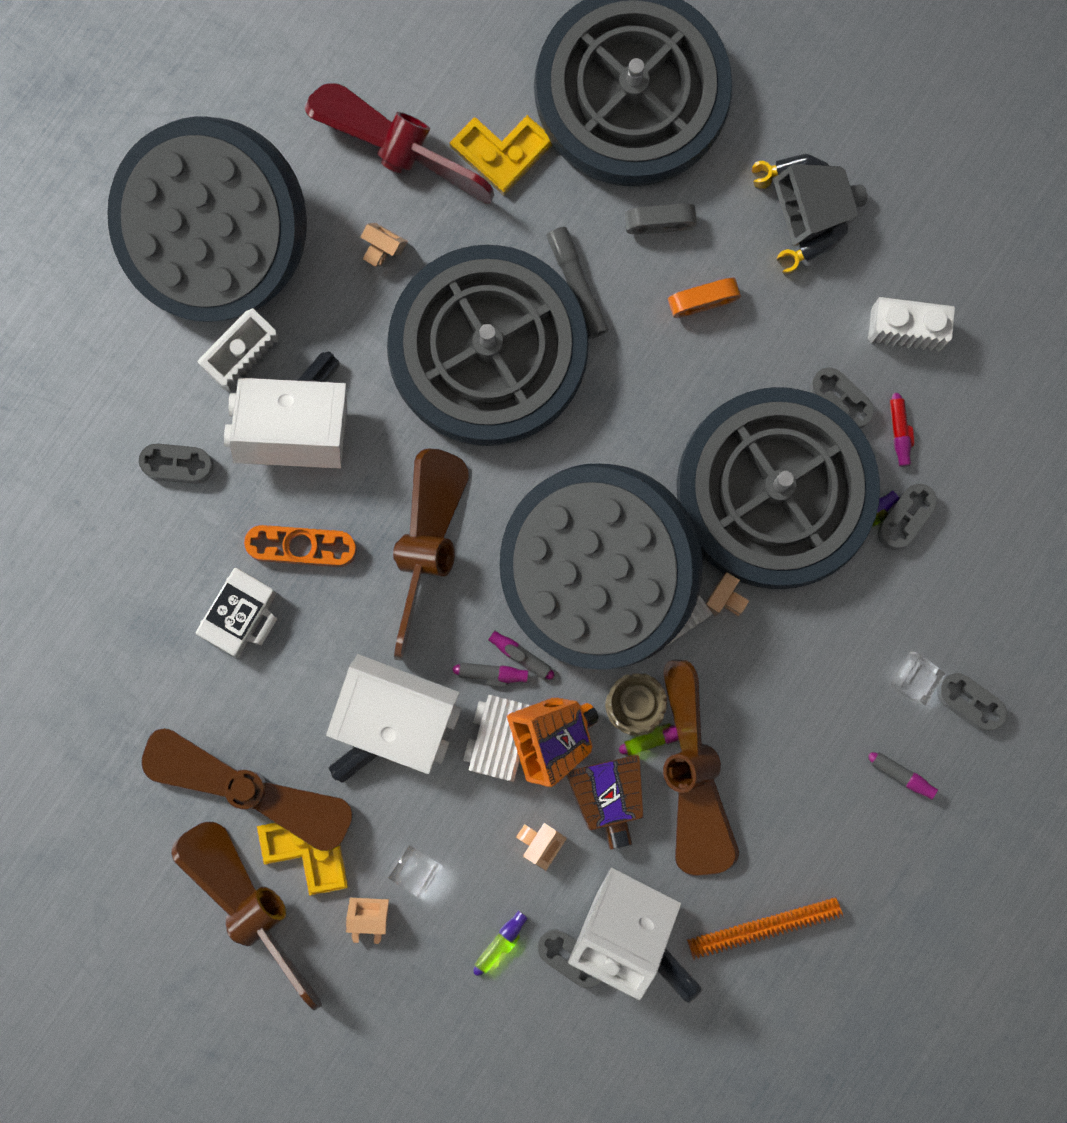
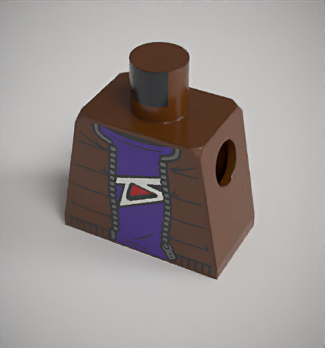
(609, 797)

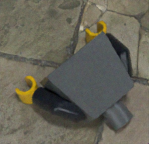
(814, 203)

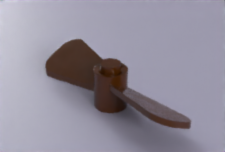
(436, 491)
(308, 815)
(703, 829)
(215, 867)

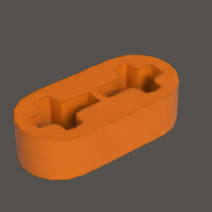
(704, 297)

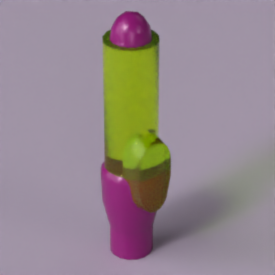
(661, 735)

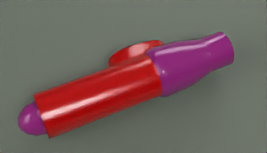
(902, 432)

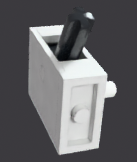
(289, 419)
(390, 717)
(628, 938)

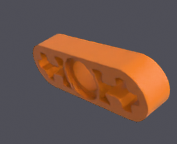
(272, 534)

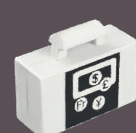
(238, 613)

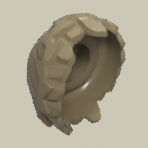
(636, 704)

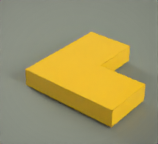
(501, 161)
(322, 869)

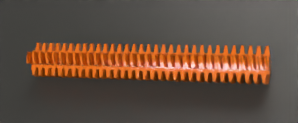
(764, 927)

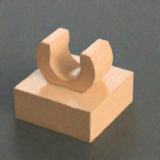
(382, 243)
(725, 597)
(542, 845)
(367, 917)

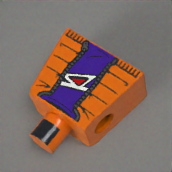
(552, 738)

